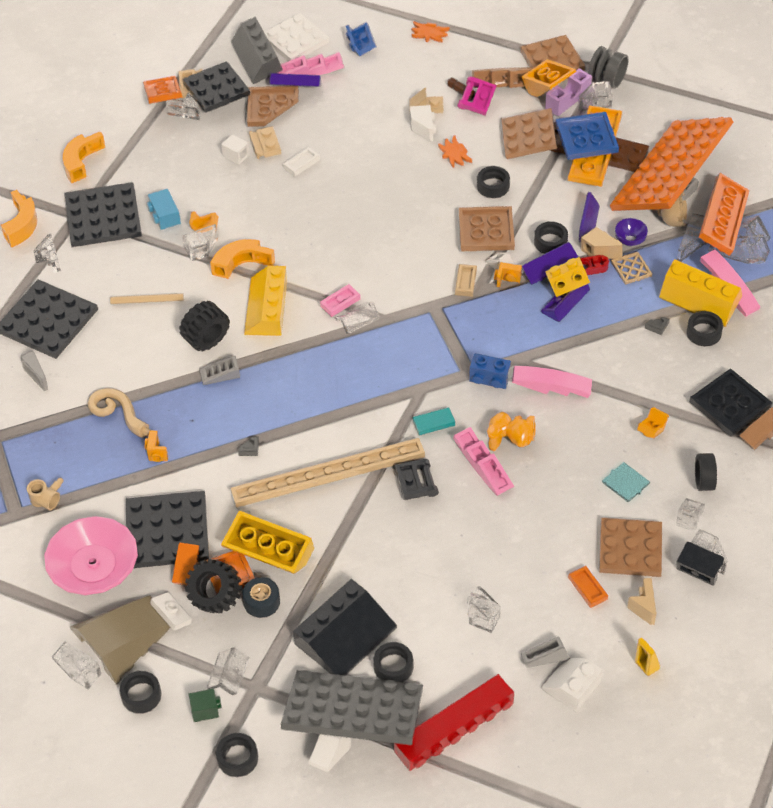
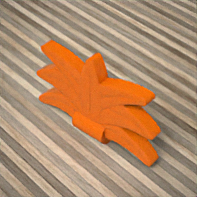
(429, 31)
(455, 152)

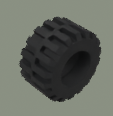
(204, 326)
(199, 580)

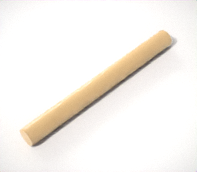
(147, 298)

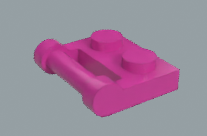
(482, 97)

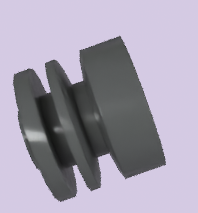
(608, 66)

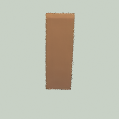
(502, 76)
(759, 430)

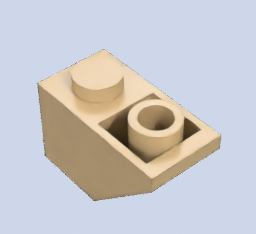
(600, 243)

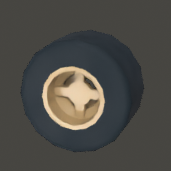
(261, 597)

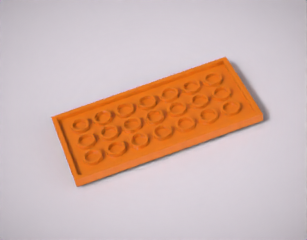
(671, 164)

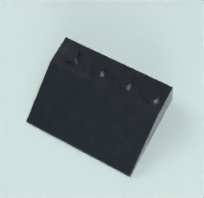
(344, 629)

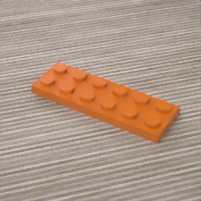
(724, 214)

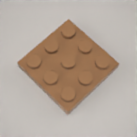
(554, 49)
(529, 133)
(486, 228)
(631, 547)

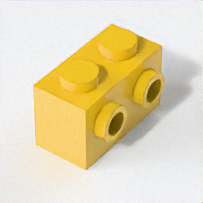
(567, 276)

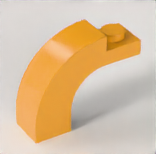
(76, 151)
(23, 224)
(240, 252)

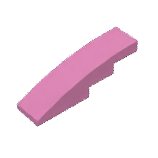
(314, 66)
(722, 269)
(553, 380)
(483, 461)

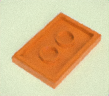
(162, 89)

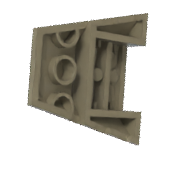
(122, 635)

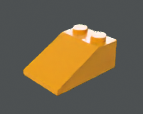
(546, 77)

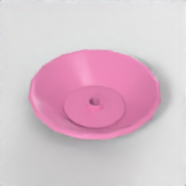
(86, 542)

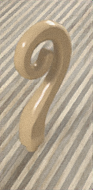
(134, 424)

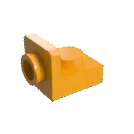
(508, 272)

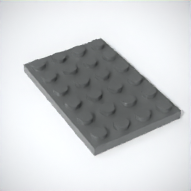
(352, 707)

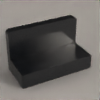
(699, 563)

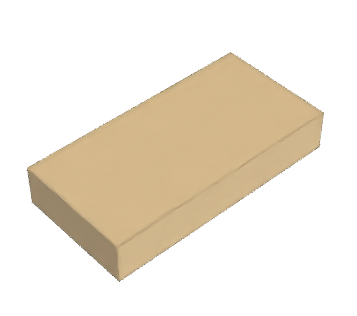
(466, 280)

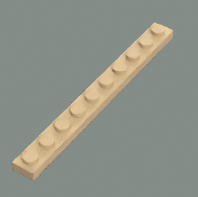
(327, 472)

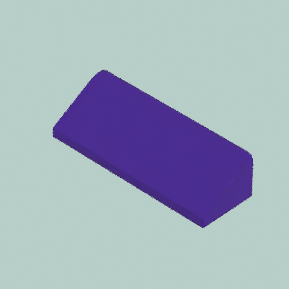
(295, 79)
(589, 215)
(536, 269)
(560, 306)

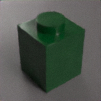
(204, 705)

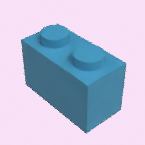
(164, 209)

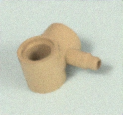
(44, 496)

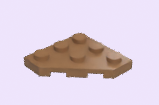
(269, 103)

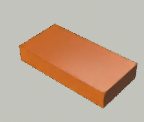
(185, 560)
(588, 586)

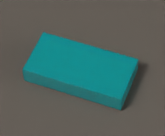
(434, 421)

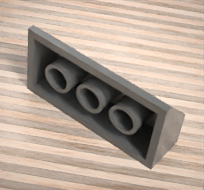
(255, 51)

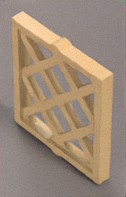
(648, 273)

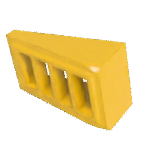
(646, 658)

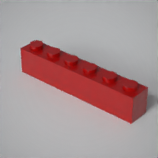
(456, 721)

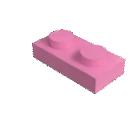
(340, 300)

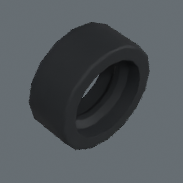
(493, 191)
(550, 228)
(703, 339)
(705, 472)
(393, 648)
(146, 705)
(233, 740)

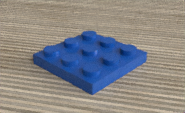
(587, 135)

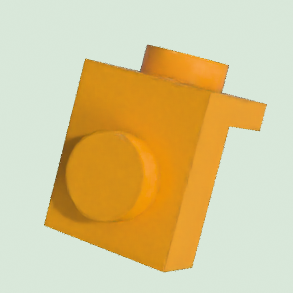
(197, 222)
(654, 423)
(154, 451)

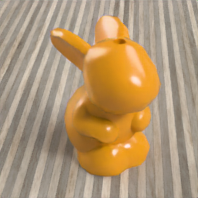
(519, 430)

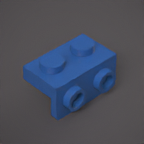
(361, 39)
(489, 371)

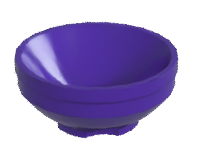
(631, 227)

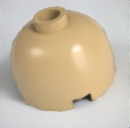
(676, 214)

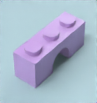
(561, 99)

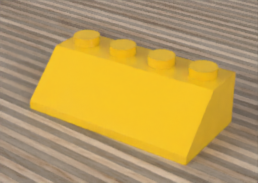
(699, 291)
(266, 302)
(268, 543)

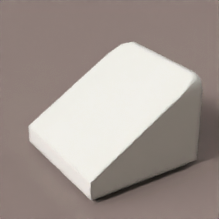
(494, 261)

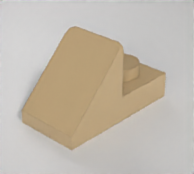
(421, 100)
(644, 603)

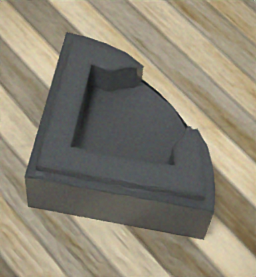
(658, 325)
(250, 447)

